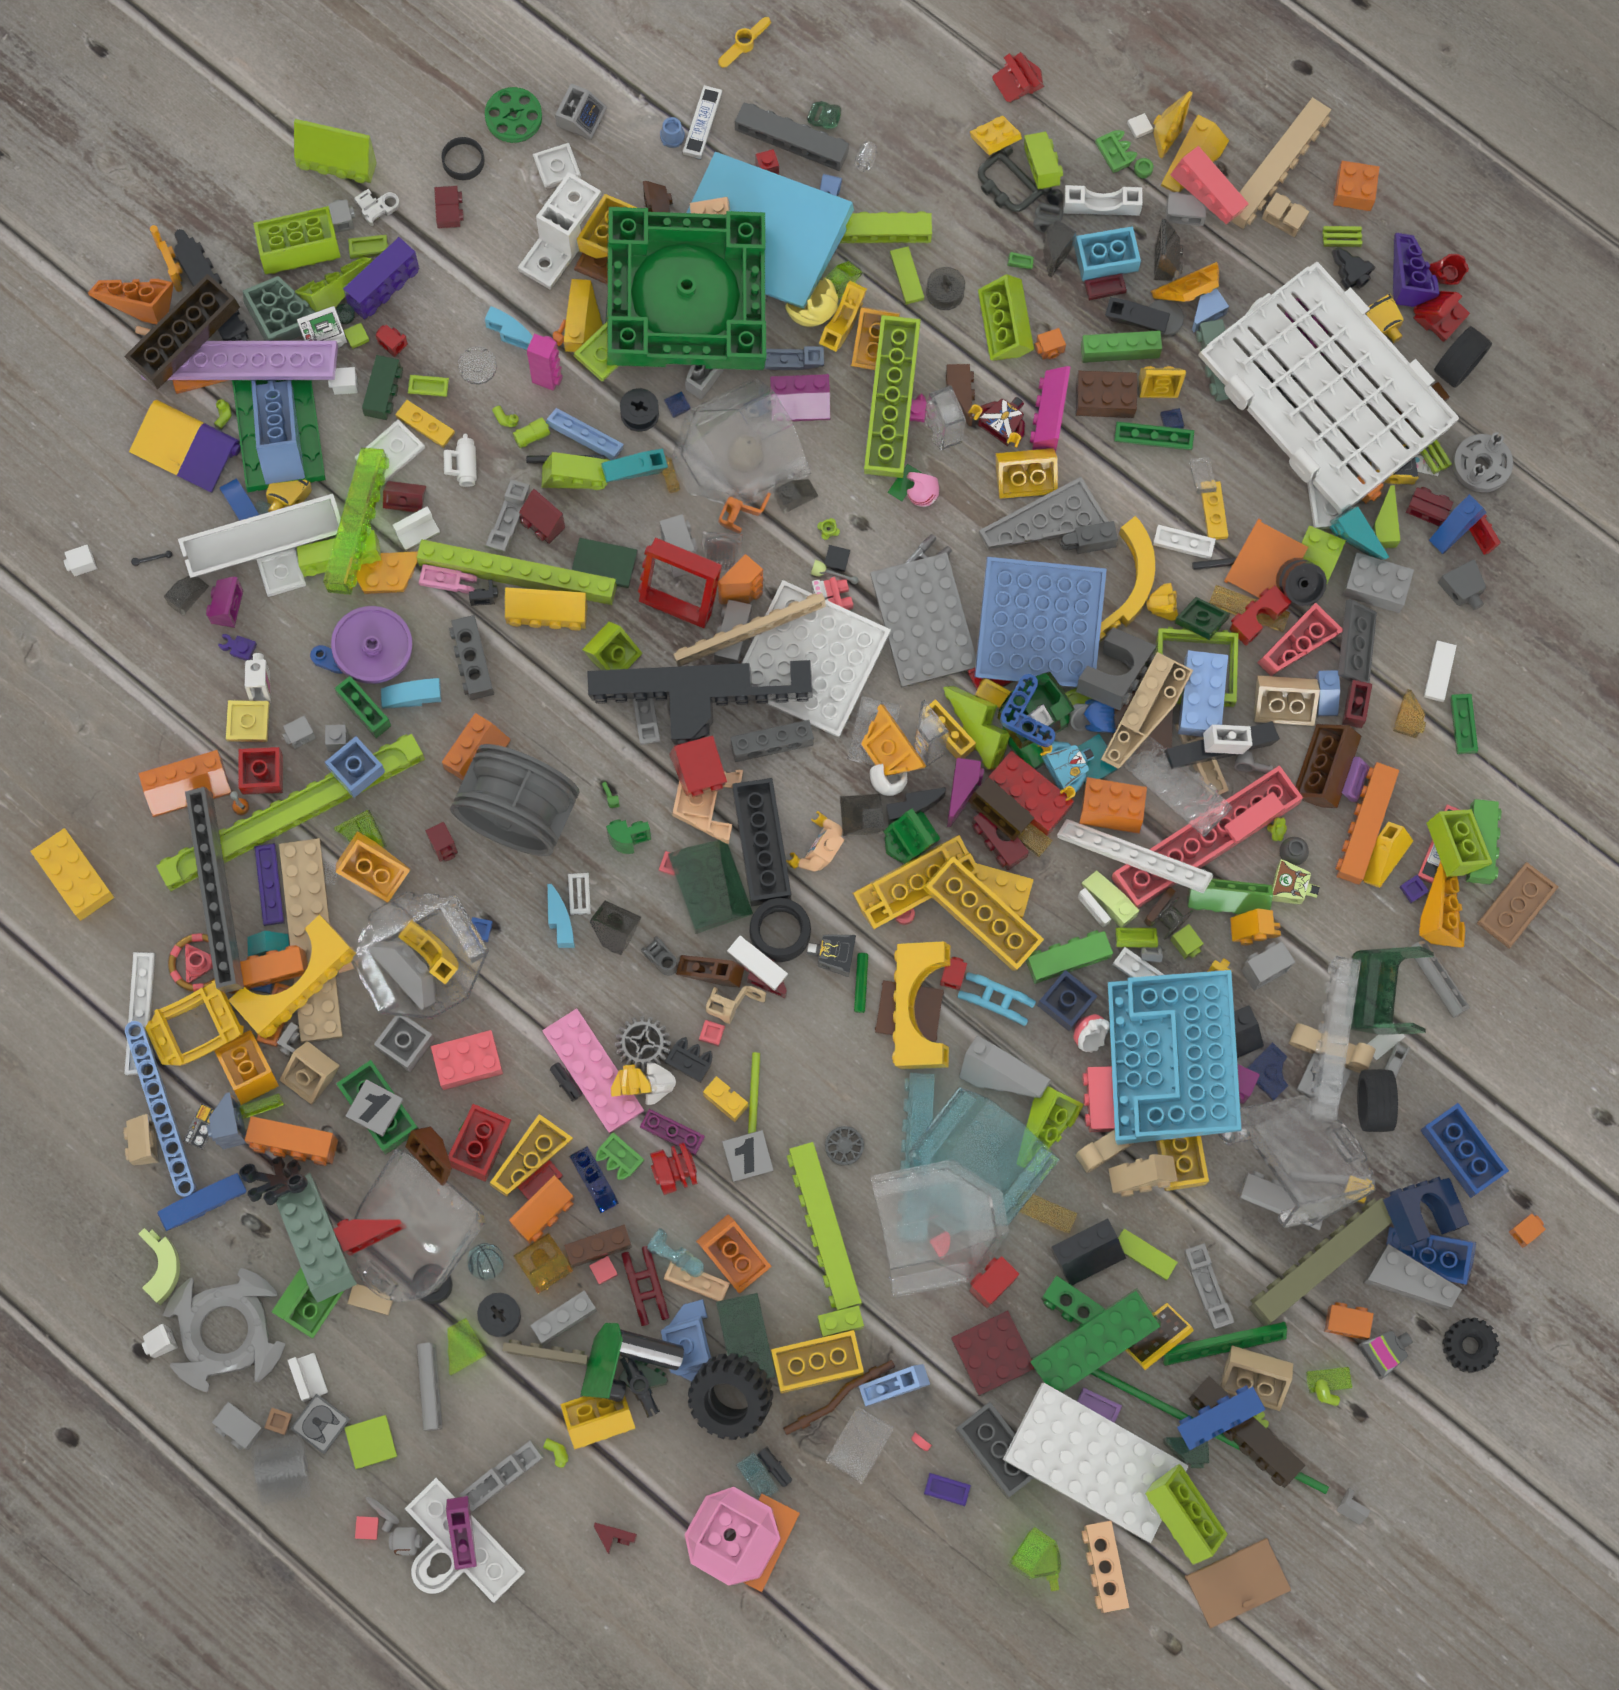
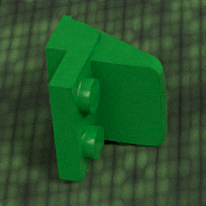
(909, 836)

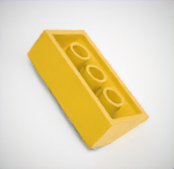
(545, 608)

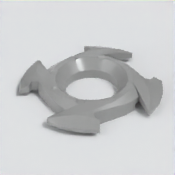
(194, 1310)

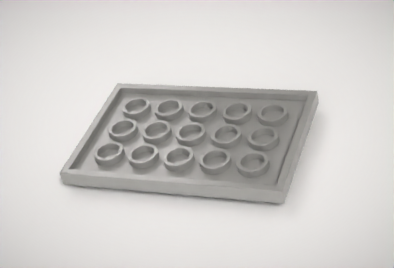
(925, 620)

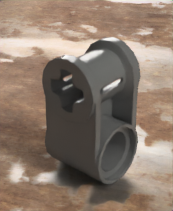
(657, 954)

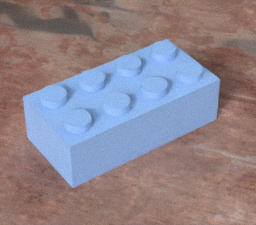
(1203, 694)

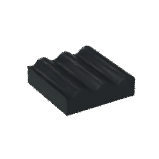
(837, 558)

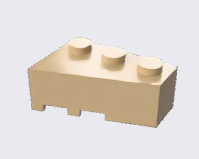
(1143, 1175)

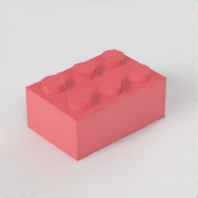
(466, 1060)

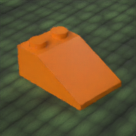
(733, 1253)

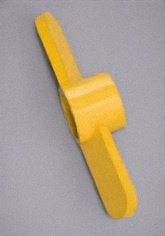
(738, 47)

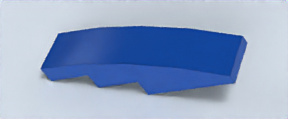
(201, 1201)

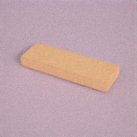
(704, 1285)

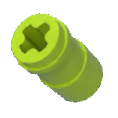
(534, 431)

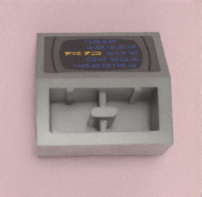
(580, 112)

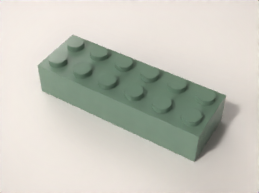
(315, 1241)

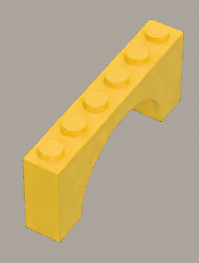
(328, 956)
(914, 964)

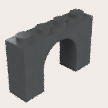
(1118, 689)

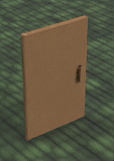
(1241, 1578)

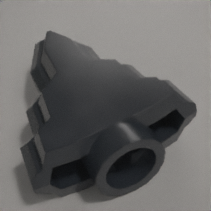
(1352, 268)

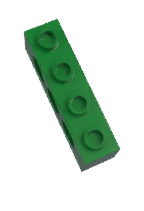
(1078, 1300)

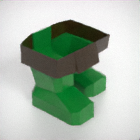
(1056, 703)

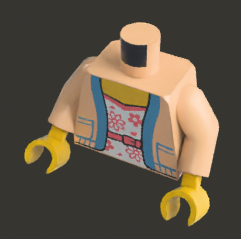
(823, 848)

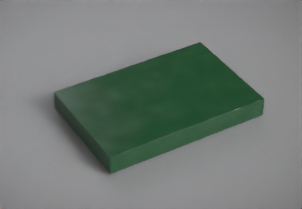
(605, 560)

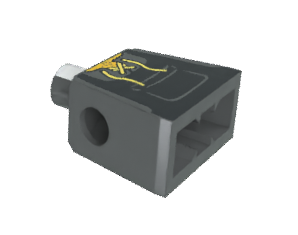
(834, 953)

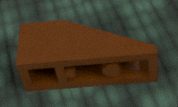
(711, 970)
(430, 1152)

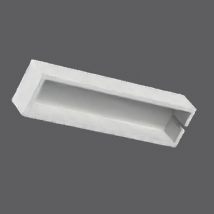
(260, 535)

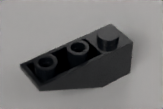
(1136, 315)

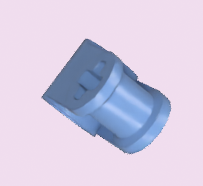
(831, 184)

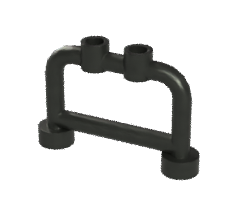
(1001, 198)

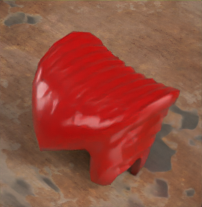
(1449, 269)

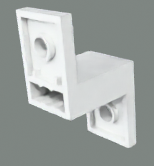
(558, 230)

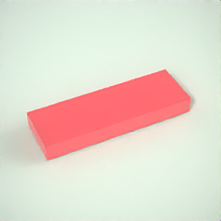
(1254, 817)

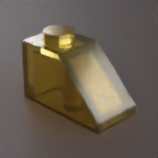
(1410, 716)

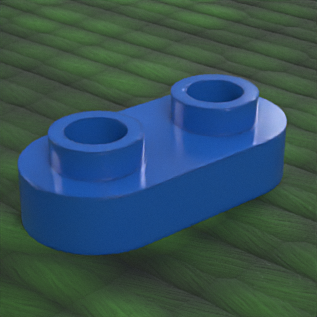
(326, 661)

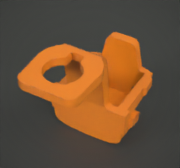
(733, 506)

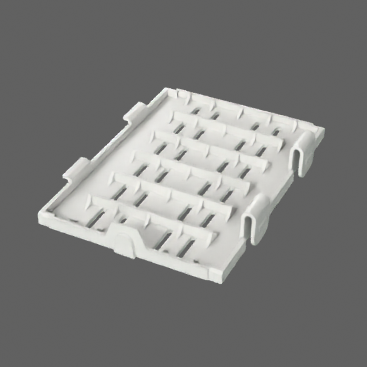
(1348, 324)

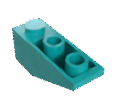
(635, 465)

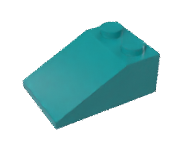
(1358, 533)

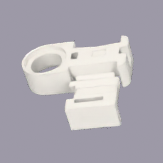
(375, 209)

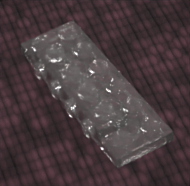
(1178, 787)

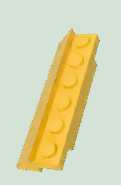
(903, 887)

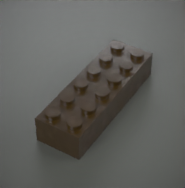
(182, 331)

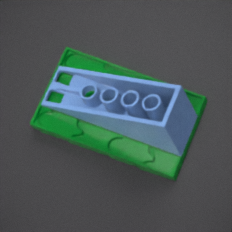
(278, 432)

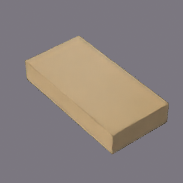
(364, 1298)

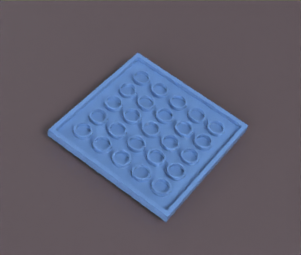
(1039, 620)

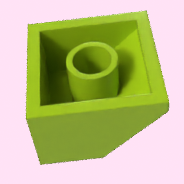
(612, 648)

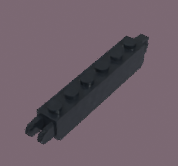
(196, 268)

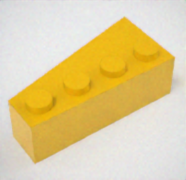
(534, 1149)

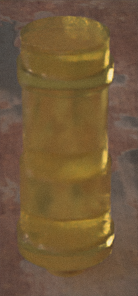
(670, 476)

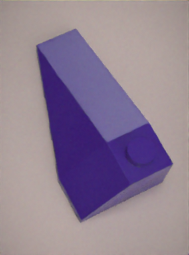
(1411, 274)

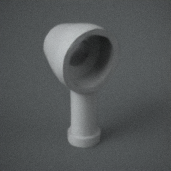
(1246, 763)

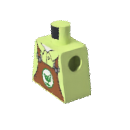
(1292, 884)

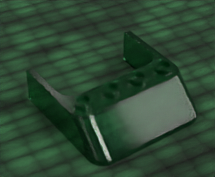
(1377, 990)

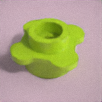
(828, 523)

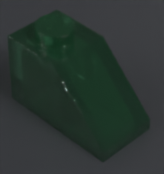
(1196, 1457)

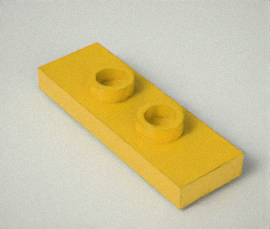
(425, 423)
(1215, 513)

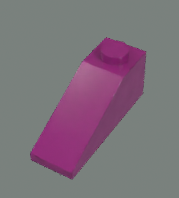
(461, 1532)

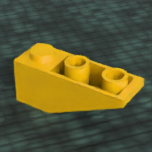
(1387, 852)

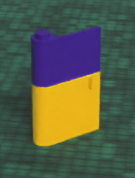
(184, 445)

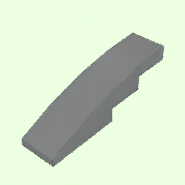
(503, 1474)

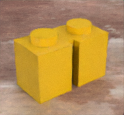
(729, 1103)

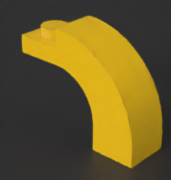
(845, 317)
(438, 956)

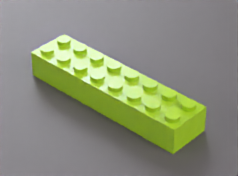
(892, 396)

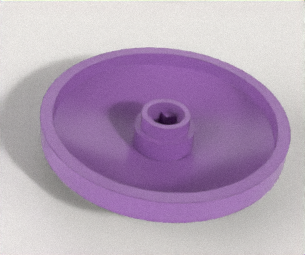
(371, 644)

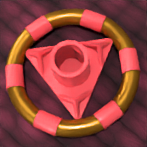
(197, 962)

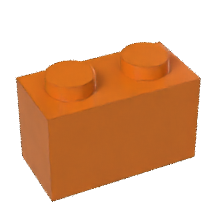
(1349, 1322)

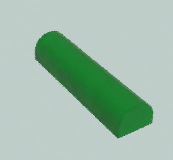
(1154, 435)

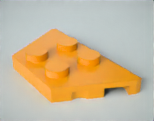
(1190, 286)
(388, 574)
(890, 746)

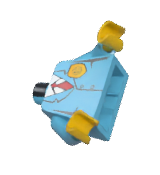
(1067, 766)

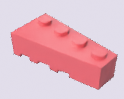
(1209, 185)
(1304, 637)

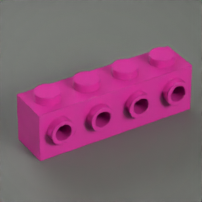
(544, 362)

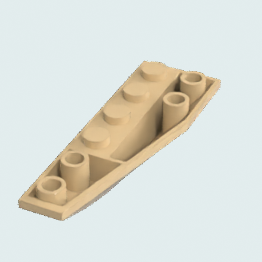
(1149, 706)

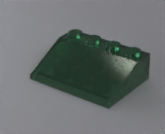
(709, 885)

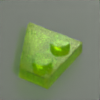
(463, 1346)

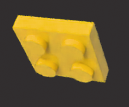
(995, 135)

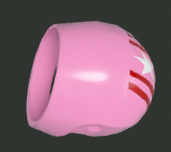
(925, 489)

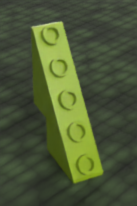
(977, 719)

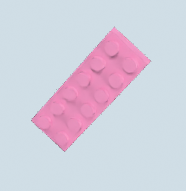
(591, 1070)

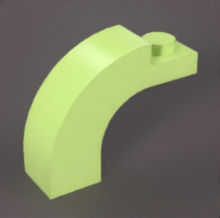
(168, 1269)

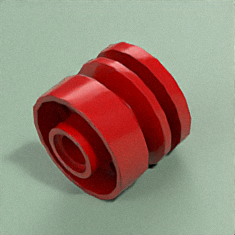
(674, 1168)

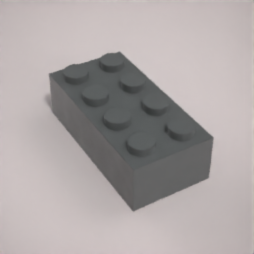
(988, 1440)

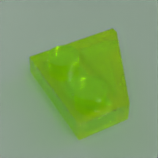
(364, 824)

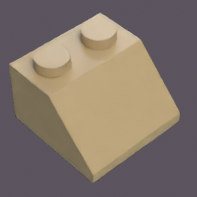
(309, 1072)
(141, 1141)

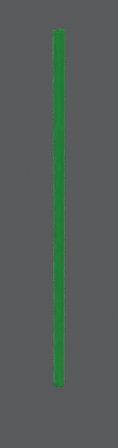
(1181, 1415)

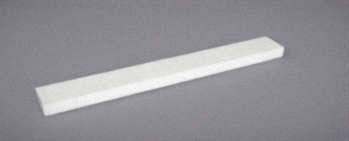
(1135, 855)

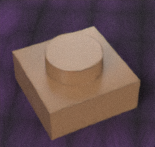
(278, 1421)

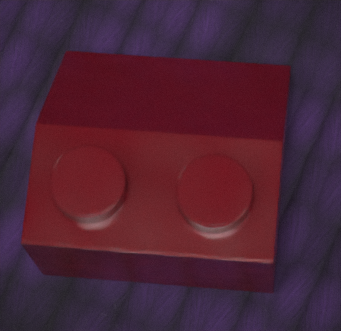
(541, 517)

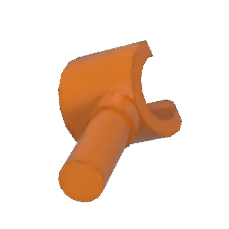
(557, 335)

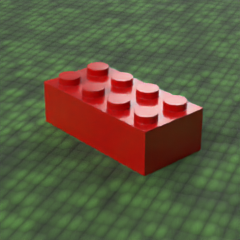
(1032, 792)

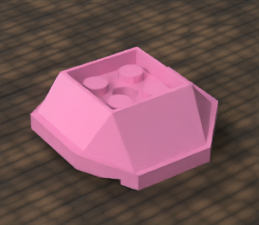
(754, 1541)

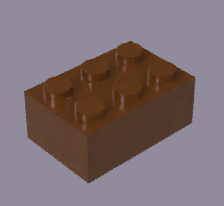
(1106, 394)

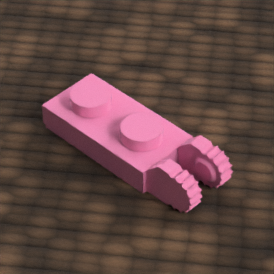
(445, 579)

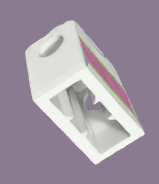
(257, 679)

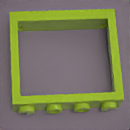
(1222, 637)

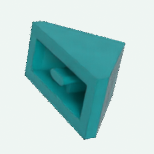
(267, 941)

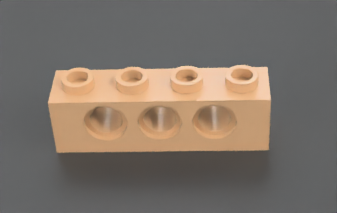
(1105, 1532)

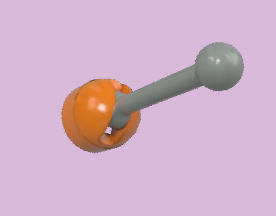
(238, 804)

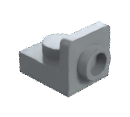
(289, 1036)

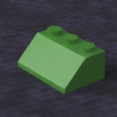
(300, 1307)

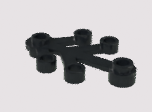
(295, 1183)

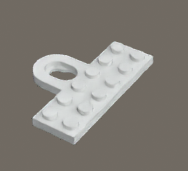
(495, 1567)

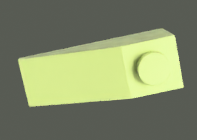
(1111, 899)

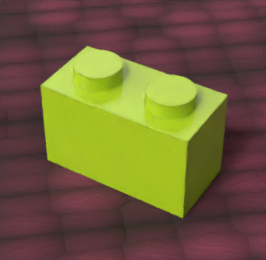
(840, 1321)

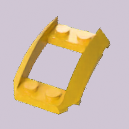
(221, 1014)

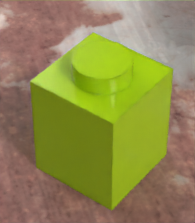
(1187, 942)

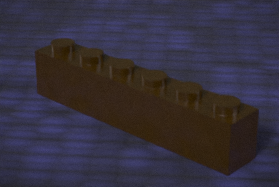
(1252, 1438)

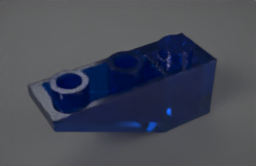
(594, 1179)

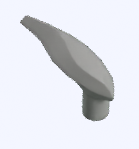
(384, 1512)

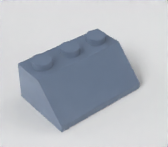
(227, 1123)

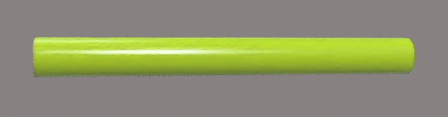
(754, 1086)

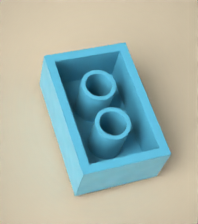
(1107, 253)

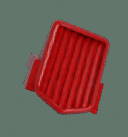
(1018, 77)
(1441, 314)

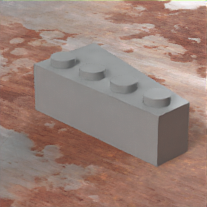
(701, 379)

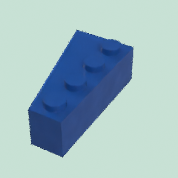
(1220, 1418)

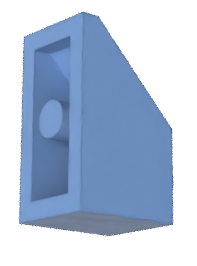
(1329, 693)

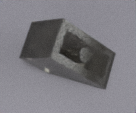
(794, 494)
(185, 593)

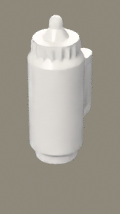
(465, 462)

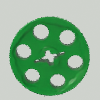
(519, 109)

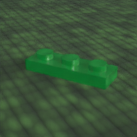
(1464, 723)

